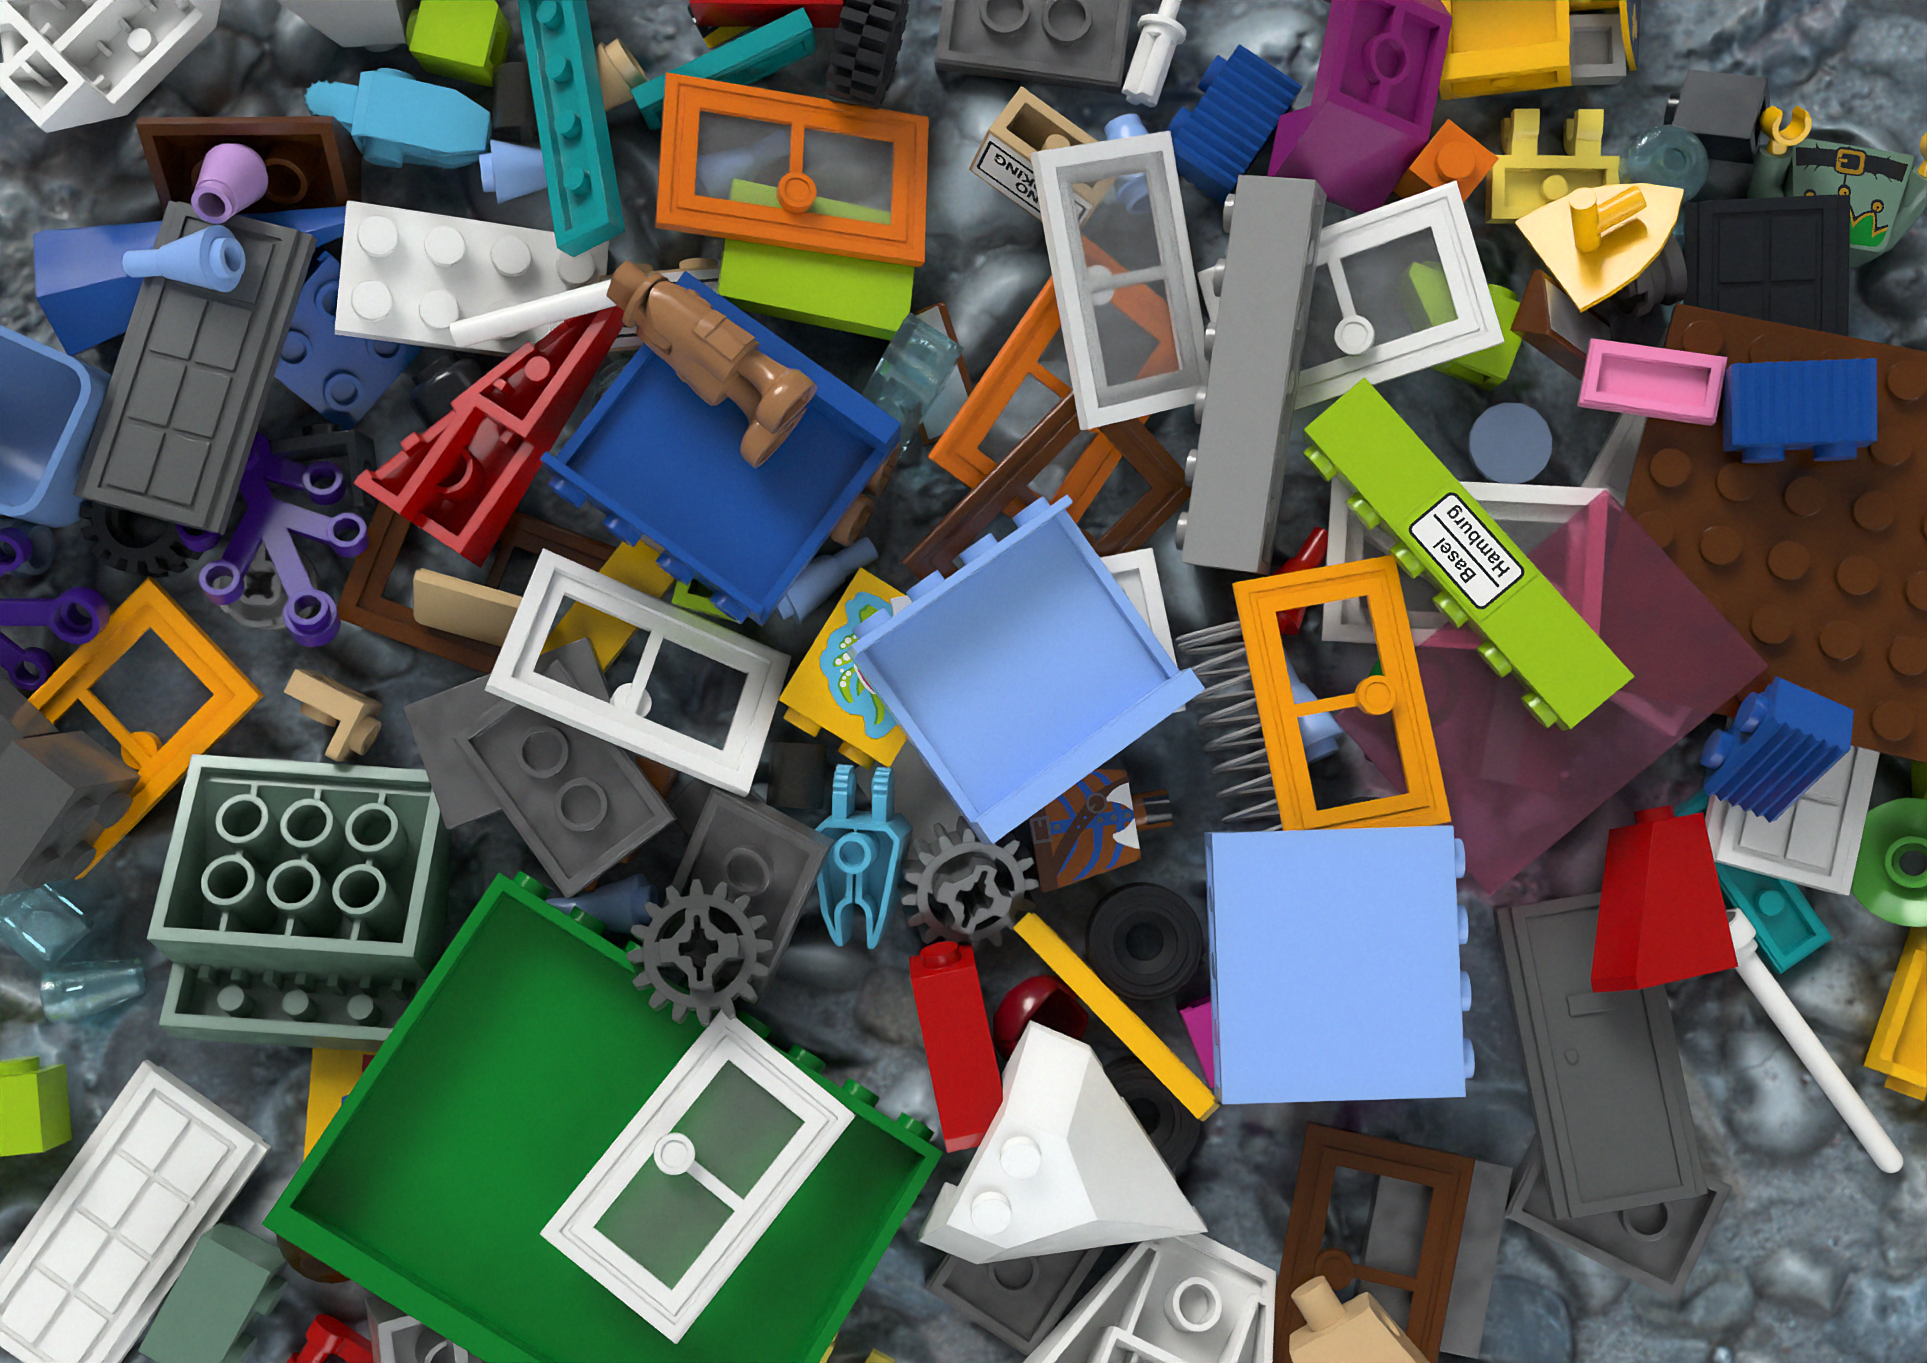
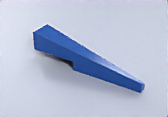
(84, 279)

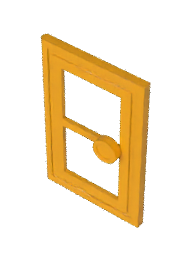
(1396, 691)
(143, 750)

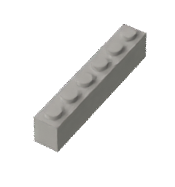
(1252, 373)

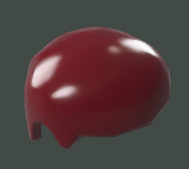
(1042, 1000)

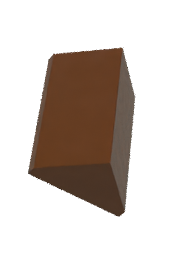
(306, 158)

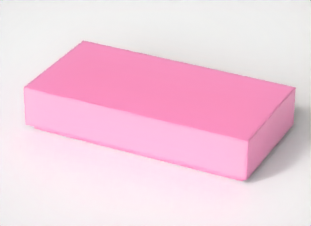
(1652, 382)

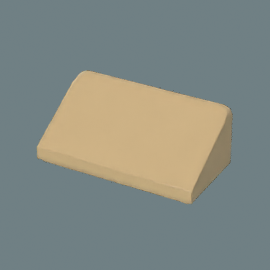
(463, 607)

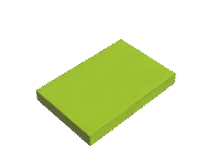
(816, 287)

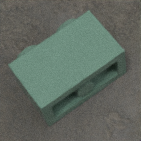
(218, 1299)

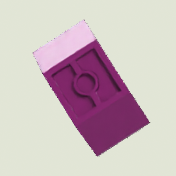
(1367, 101)

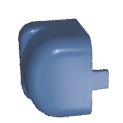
(44, 428)

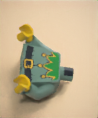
(1882, 185)

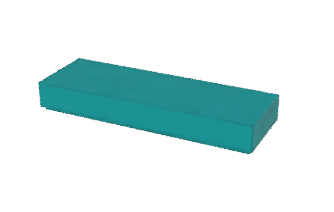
(738, 61)
(1775, 907)

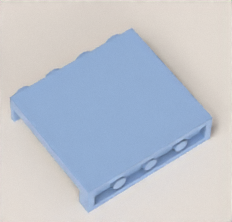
(1019, 670)
(1337, 964)

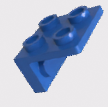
(333, 371)

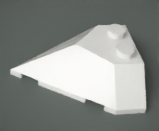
(94, 57)
(1058, 1166)

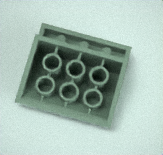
(300, 902)

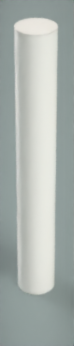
(531, 314)

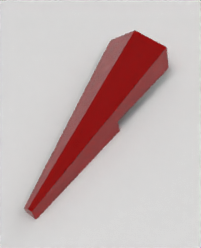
(482, 456)

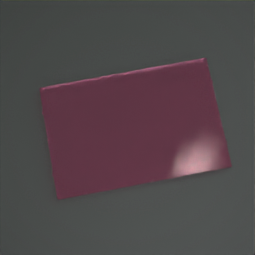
(1525, 785)

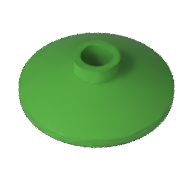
(1878, 879)

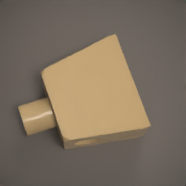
(1347, 1331)

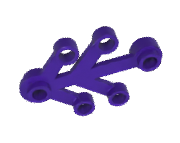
(270, 522)
(56, 613)

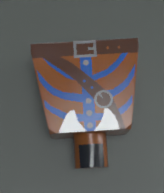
(1093, 828)

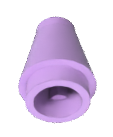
(228, 182)

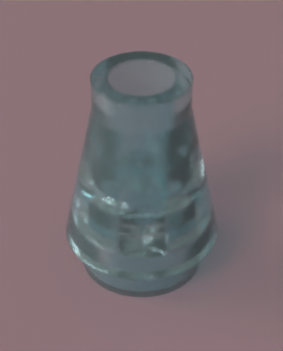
(86, 988)

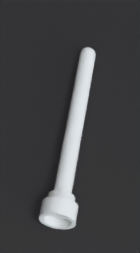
(1808, 1046)

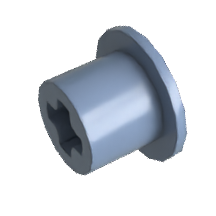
(1510, 443)

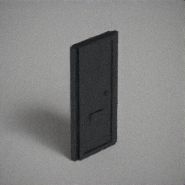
(1771, 259)

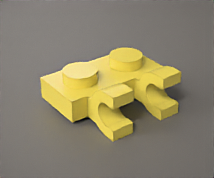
(1528, 181)

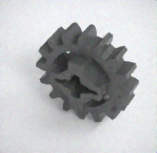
(968, 885)
(669, 953)

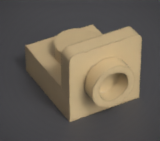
(331, 701)

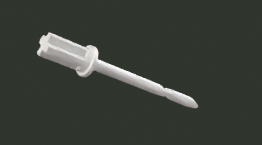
(1153, 54)

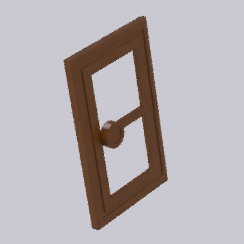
(1027, 460)
(363, 592)
(1301, 1257)

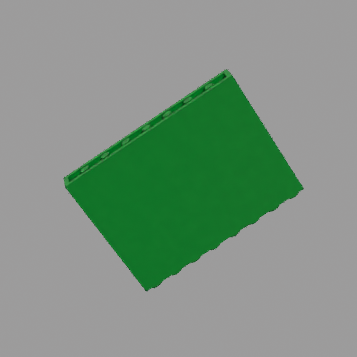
(500, 1104)

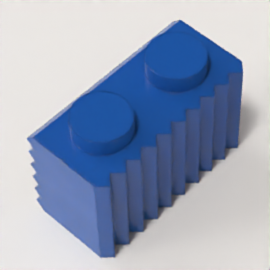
(1230, 121)
(1800, 407)
(1776, 748)

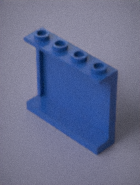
(676, 478)

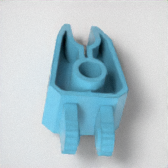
(405, 119)
(863, 858)

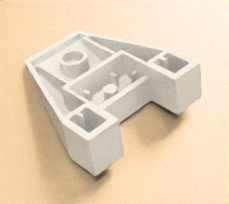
(1171, 1305)

